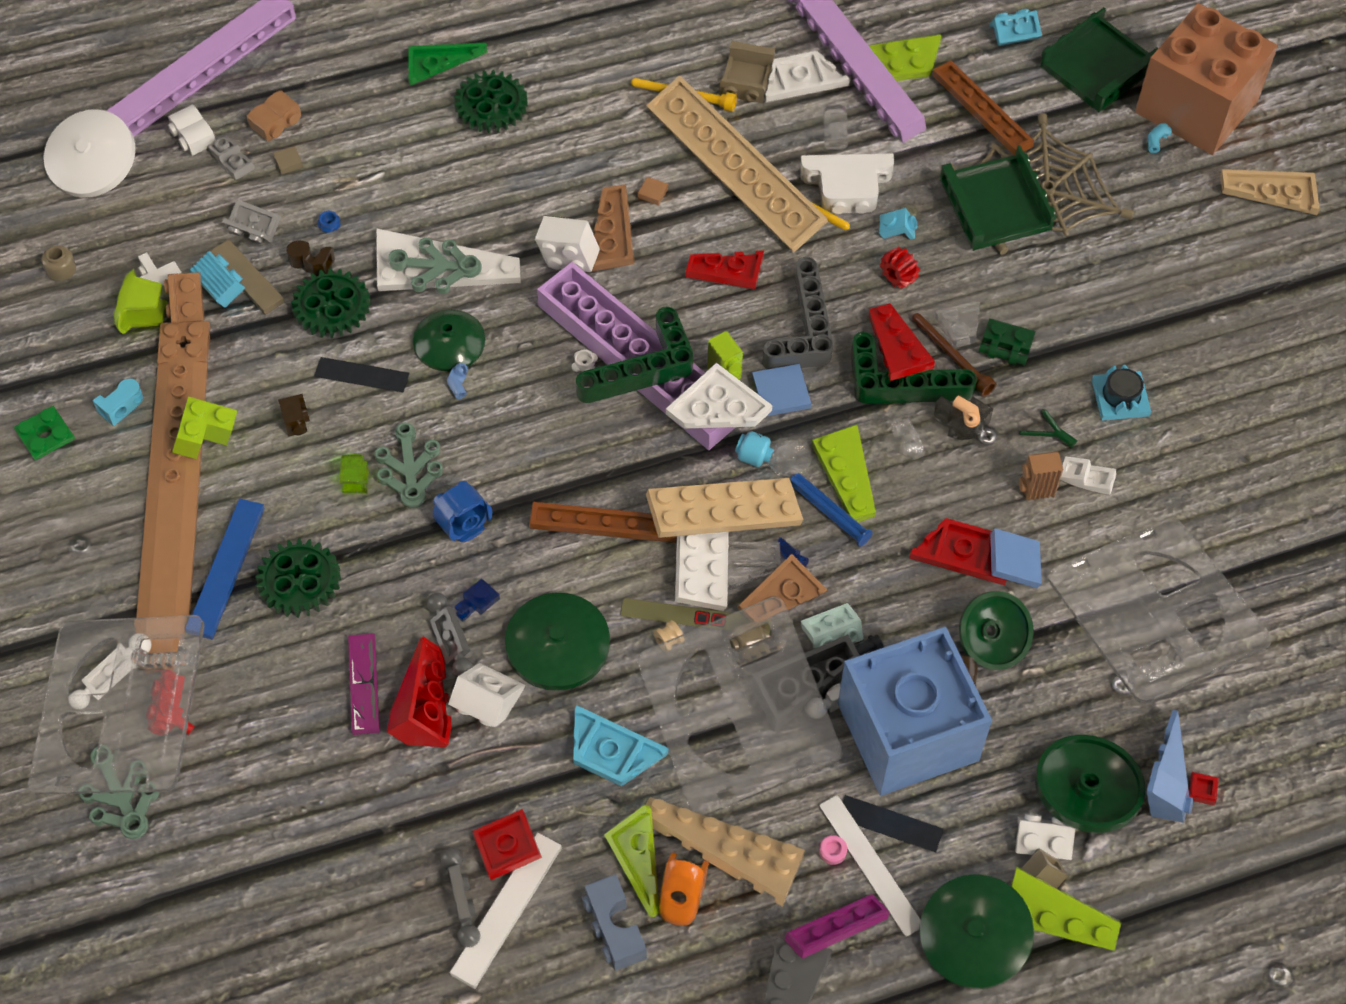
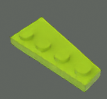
(846, 468)
(1063, 915)

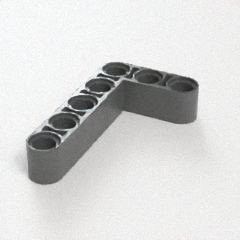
(814, 318)

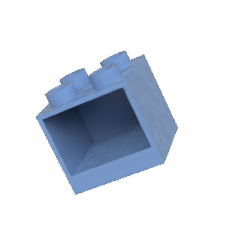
(913, 711)

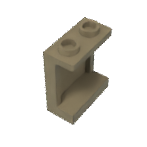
(747, 71)

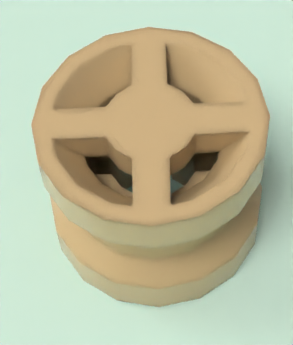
(667, 633)

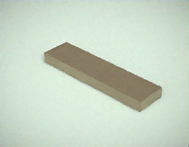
(255, 284)

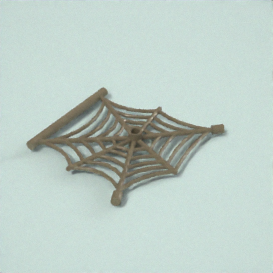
(1050, 186)

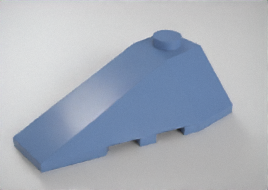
(1168, 781)

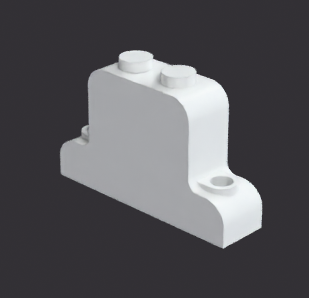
(847, 181)

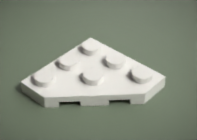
(718, 402)

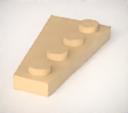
(1281, 189)

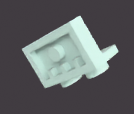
(833, 625)

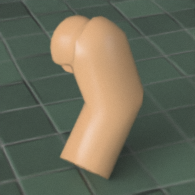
(970, 411)

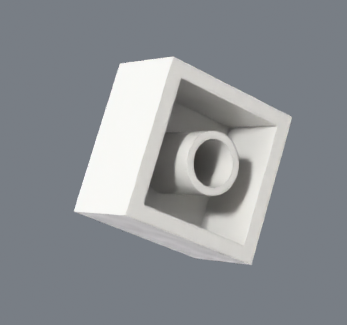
(567, 242)

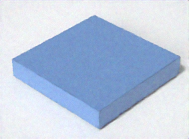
(782, 388)
(1015, 558)

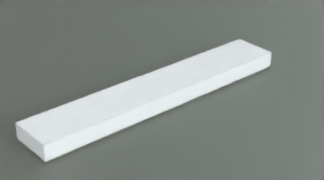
(504, 914)

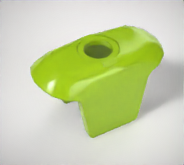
(139, 303)

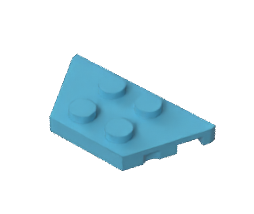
(612, 749)

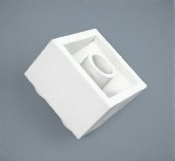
(485, 694)

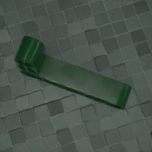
(643, 365)
(904, 390)

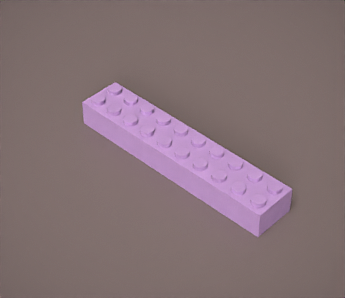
(614, 335)

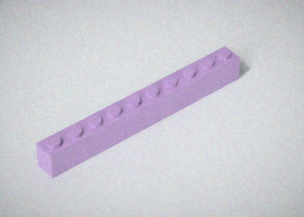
(203, 63)
(864, 67)

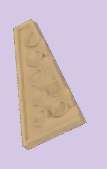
(737, 851)

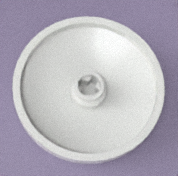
(89, 153)

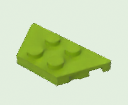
(909, 57)

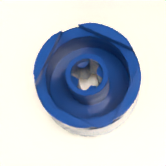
(461, 512)

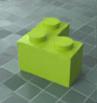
(200, 422)

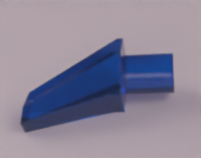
(787, 549)

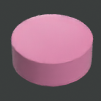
(833, 849)

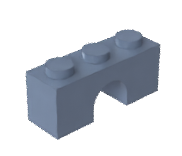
(622, 945)

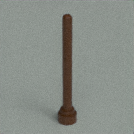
(984, 384)

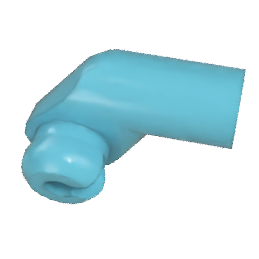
(1154, 136)

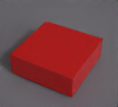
(1203, 788)

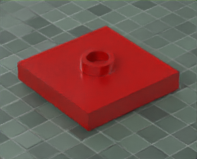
(507, 844)

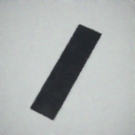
(362, 374)
(894, 824)

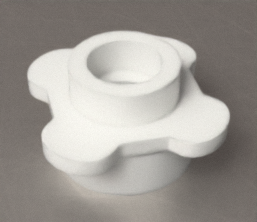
(584, 356)

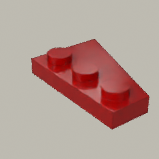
(731, 270)

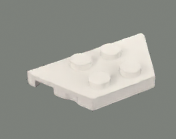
(802, 75)

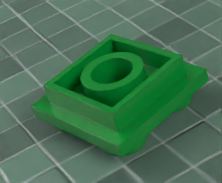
(45, 421)

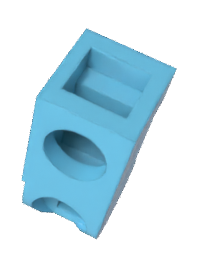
(119, 402)

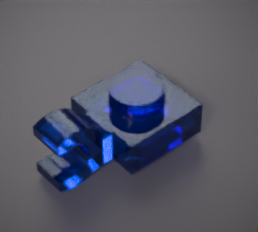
(479, 598)

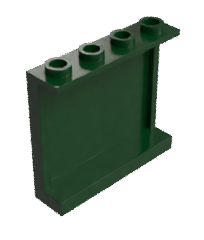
(1096, 61)
(998, 200)

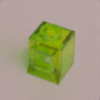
(354, 474)

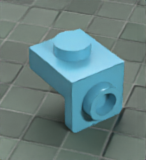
(898, 223)

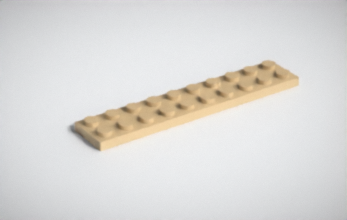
(737, 164)

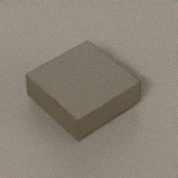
(288, 160)

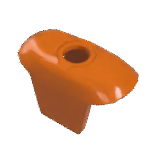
(682, 877)

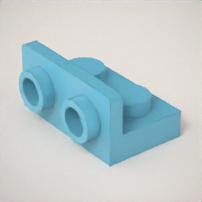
(1016, 27)

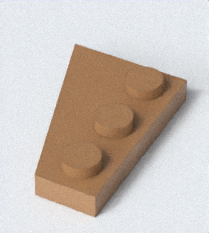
(790, 583)

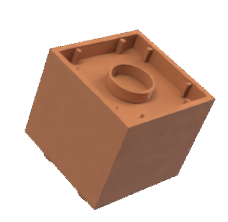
(1205, 78)

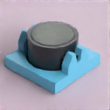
(1121, 394)

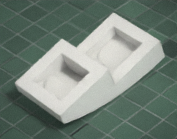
(1084, 475)

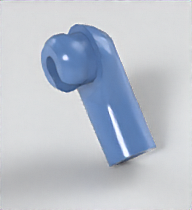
(456, 380)

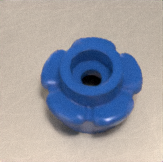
(331, 218)

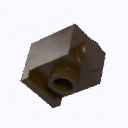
(294, 414)

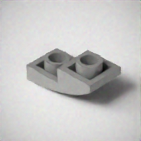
(230, 157)

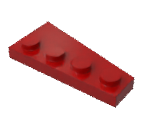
(899, 345)

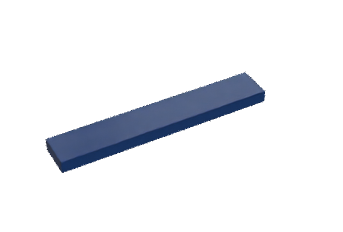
(227, 565)

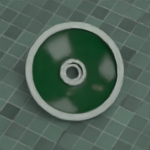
(446, 349)
(1010, 630)

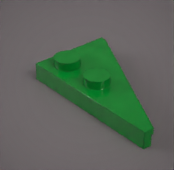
(434, 59)

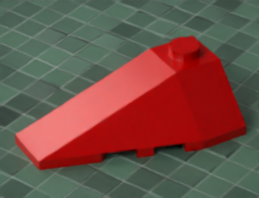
(420, 705)

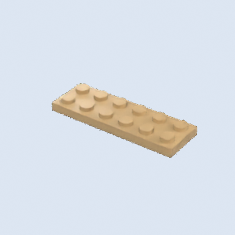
(724, 507)

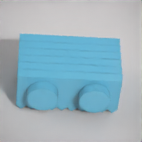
(217, 279)

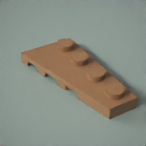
(613, 230)

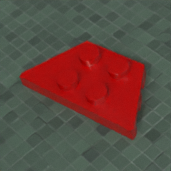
(958, 549)

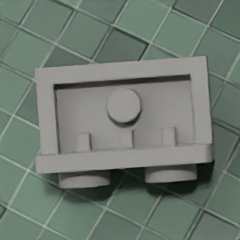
(253, 221)

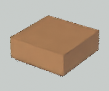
(653, 191)

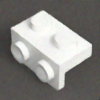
(1047, 835)

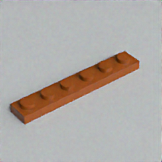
(982, 107)
(595, 521)

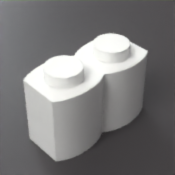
(191, 129)

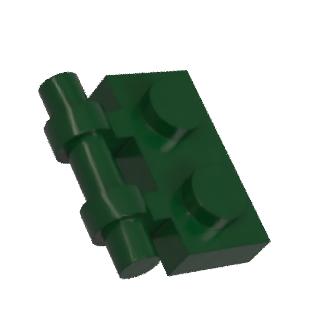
(1008, 337)

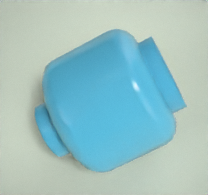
(754, 449)

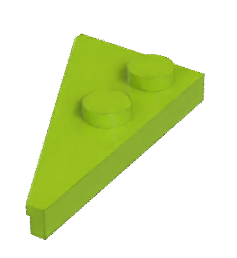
(634, 848)

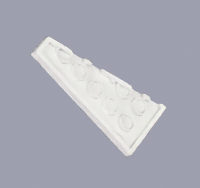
(495, 267)

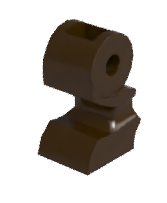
(301, 257)

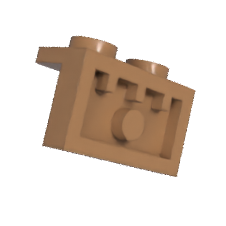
(184, 297)

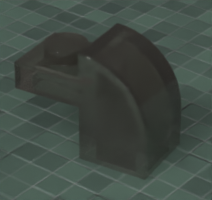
(951, 416)

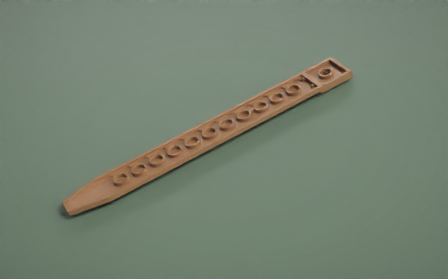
(172, 480)

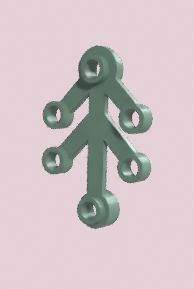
(437, 265)
(409, 468)
(121, 801)

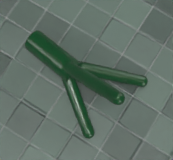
(1058, 432)

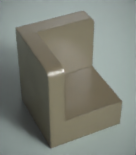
(1046, 868)

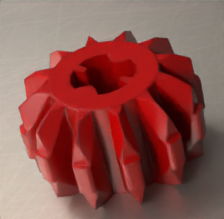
(899, 267)

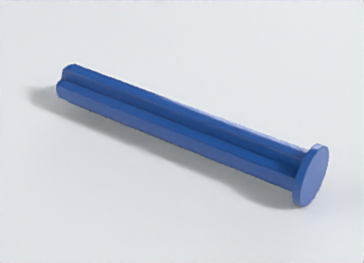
(831, 509)

